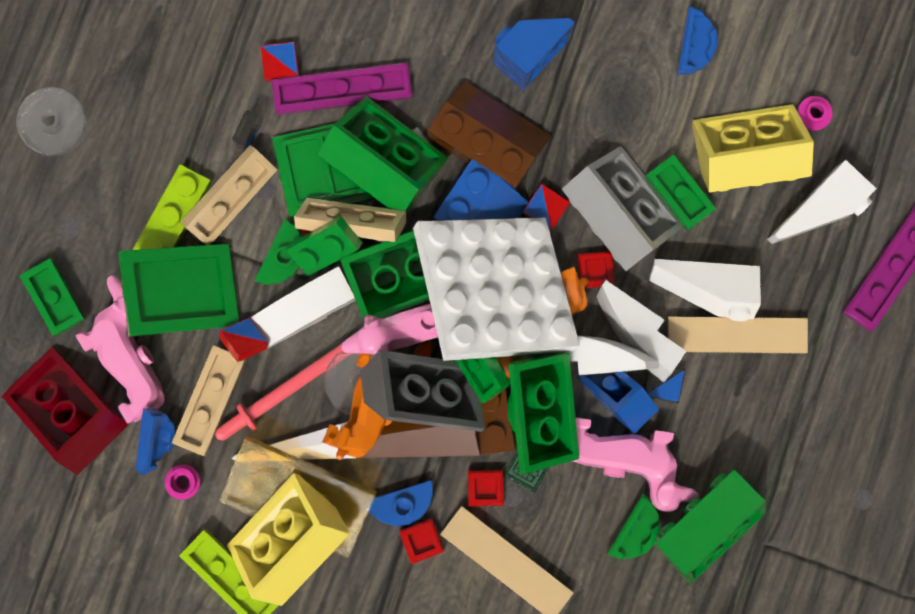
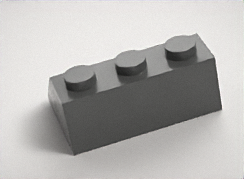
(421, 391)

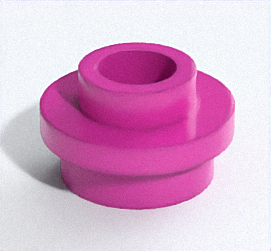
(809, 121)
(172, 486)

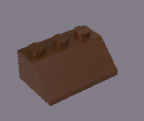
(489, 133)

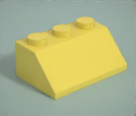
(753, 148)
(286, 541)

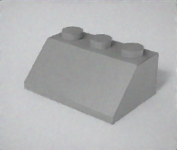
(622, 207)

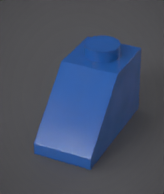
(621, 397)

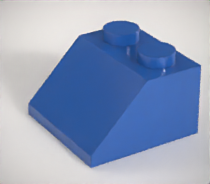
(530, 47)
(481, 196)

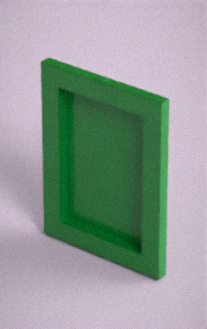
(309, 175)
(178, 289)

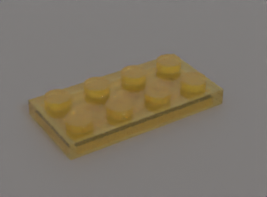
(264, 469)

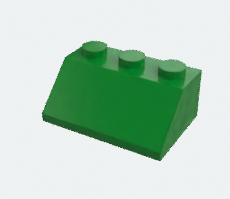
(382, 155)
(387, 277)
(543, 410)
(711, 525)

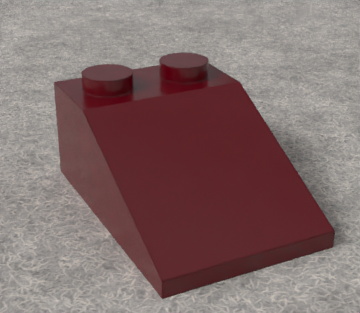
(64, 411)

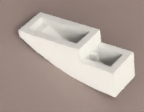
(304, 307)
(638, 328)
(607, 356)

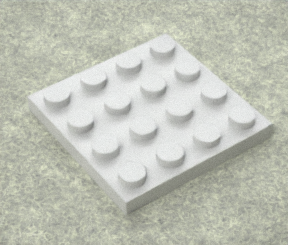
(495, 288)

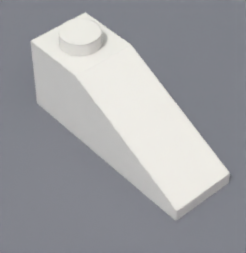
(833, 199)
(716, 287)

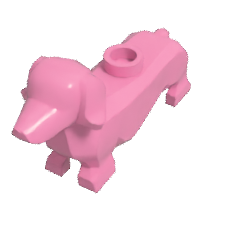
(392, 332)
(123, 356)
(638, 456)

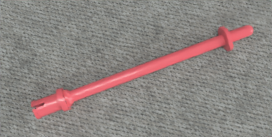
(248, 415)

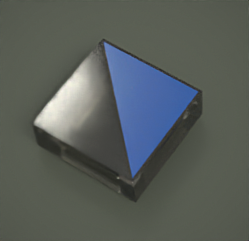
(247, 130)
(668, 390)

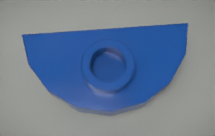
(698, 42)
(154, 439)
(403, 505)

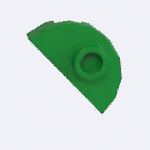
(278, 263)
(638, 531)

